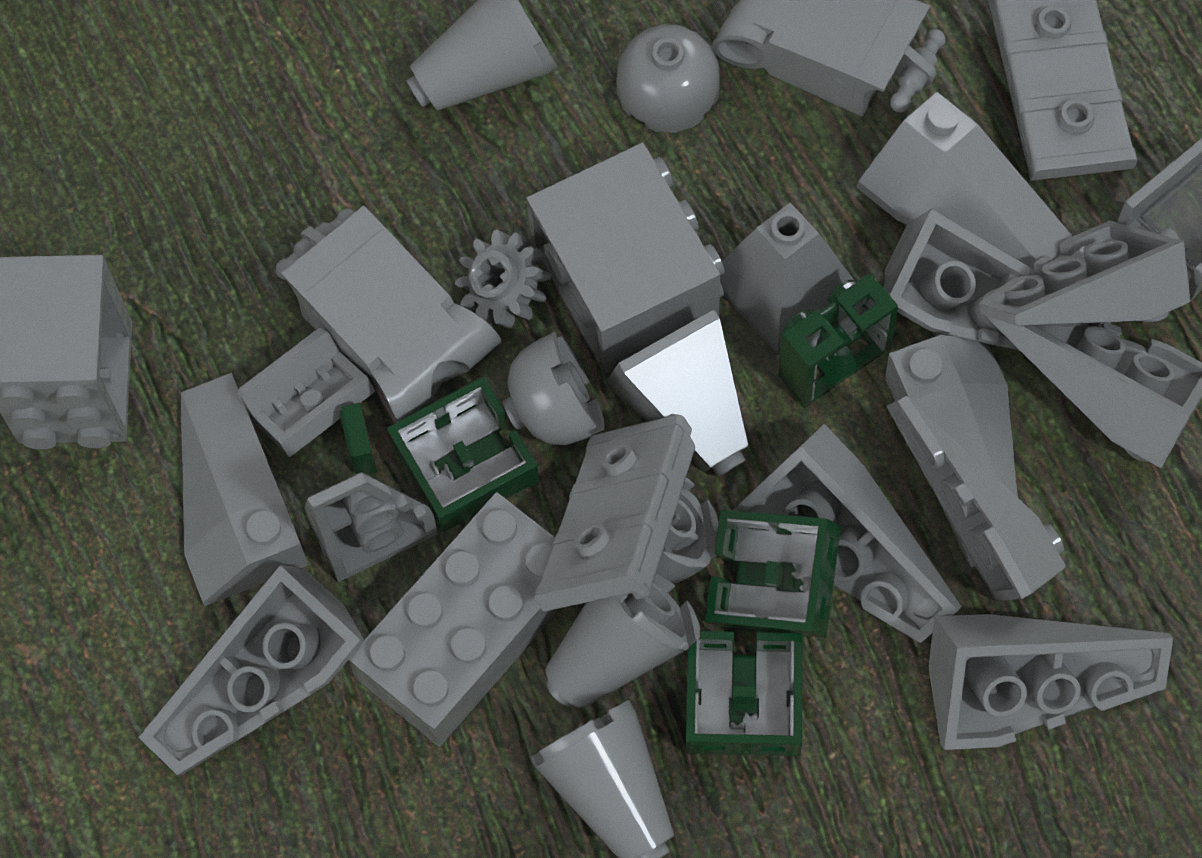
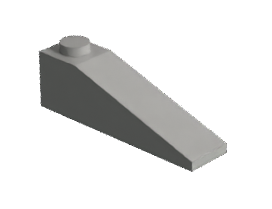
(944, 274)
(1099, 277)
(1126, 389)
(965, 395)
(231, 502)
(366, 523)
(995, 526)
(876, 551)
(1019, 673)

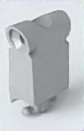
(834, 47)
(384, 310)

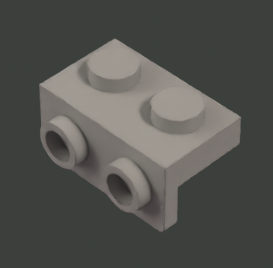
(304, 392)

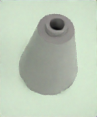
(480, 54)
(619, 642)
(611, 783)

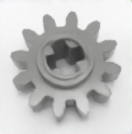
(503, 278)

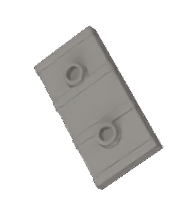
(1062, 87)
(618, 514)

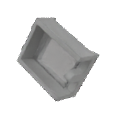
(1173, 208)

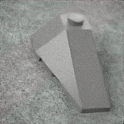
(952, 166)
(266, 661)

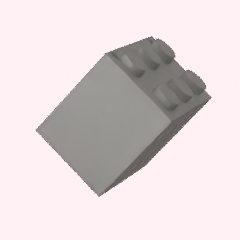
(624, 254)
(63, 351)

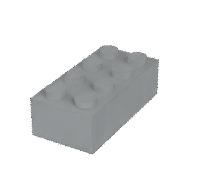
(460, 622)

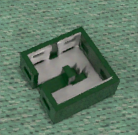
(824, 336)
(460, 455)
(780, 576)
(745, 700)

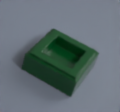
(357, 439)

